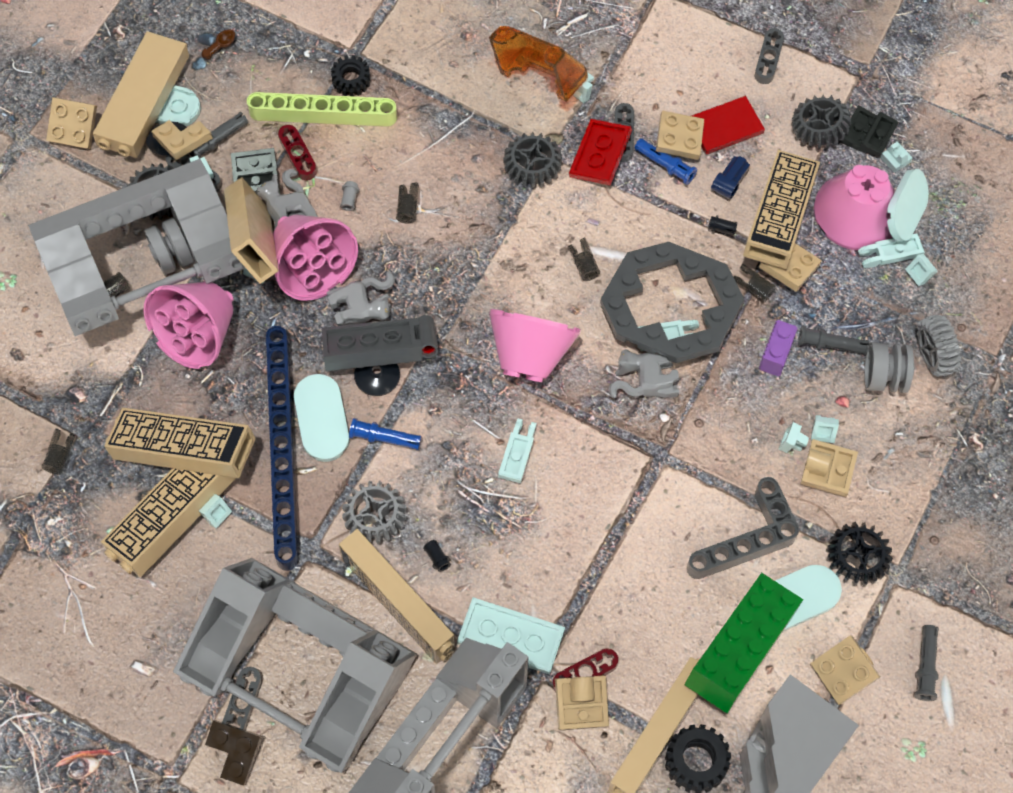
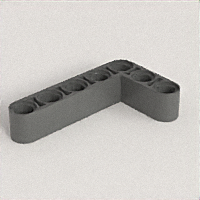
(751, 539)

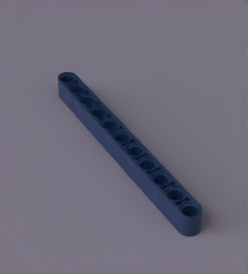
(281, 455)

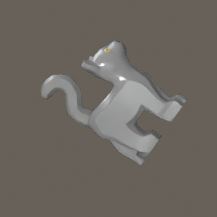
(285, 204)
(355, 297)
(651, 379)

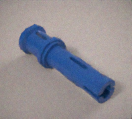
(673, 165)
(374, 432)

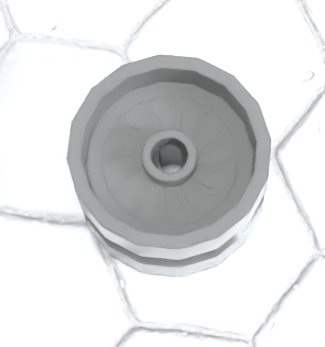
(166, 247)

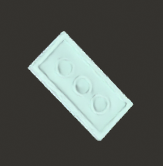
(500, 625)

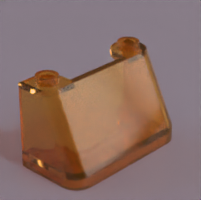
(520, 51)

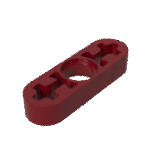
(297, 161)
(598, 658)

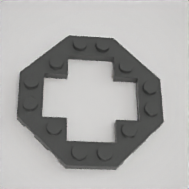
(652, 337)

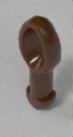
(223, 40)

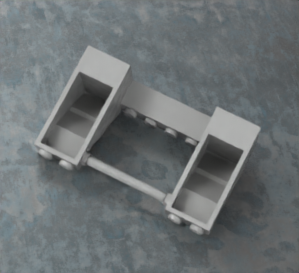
(71, 265)
(478, 677)
(363, 685)
(794, 741)

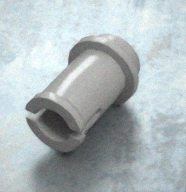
(348, 200)

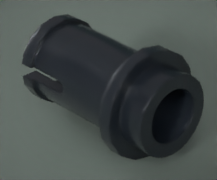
(722, 225)
(437, 556)

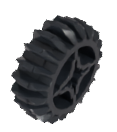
(876, 549)

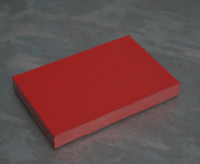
(729, 124)
(600, 152)

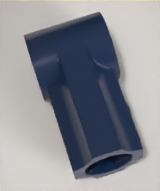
(728, 181)

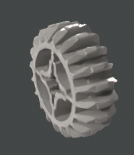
(938, 345)
(390, 502)

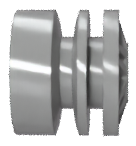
(893, 367)

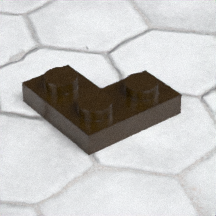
(239, 745)

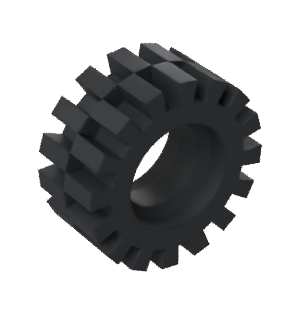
(350, 65)

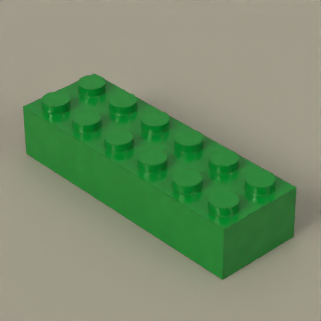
(743, 643)

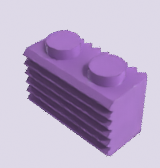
(778, 348)

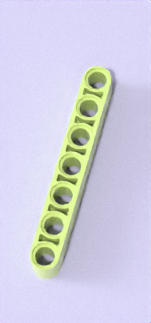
(313, 103)

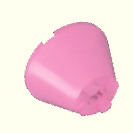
(855, 207)
(313, 255)
(189, 321)
(530, 344)

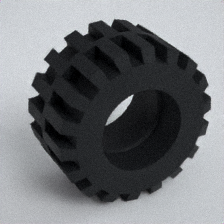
(706, 740)

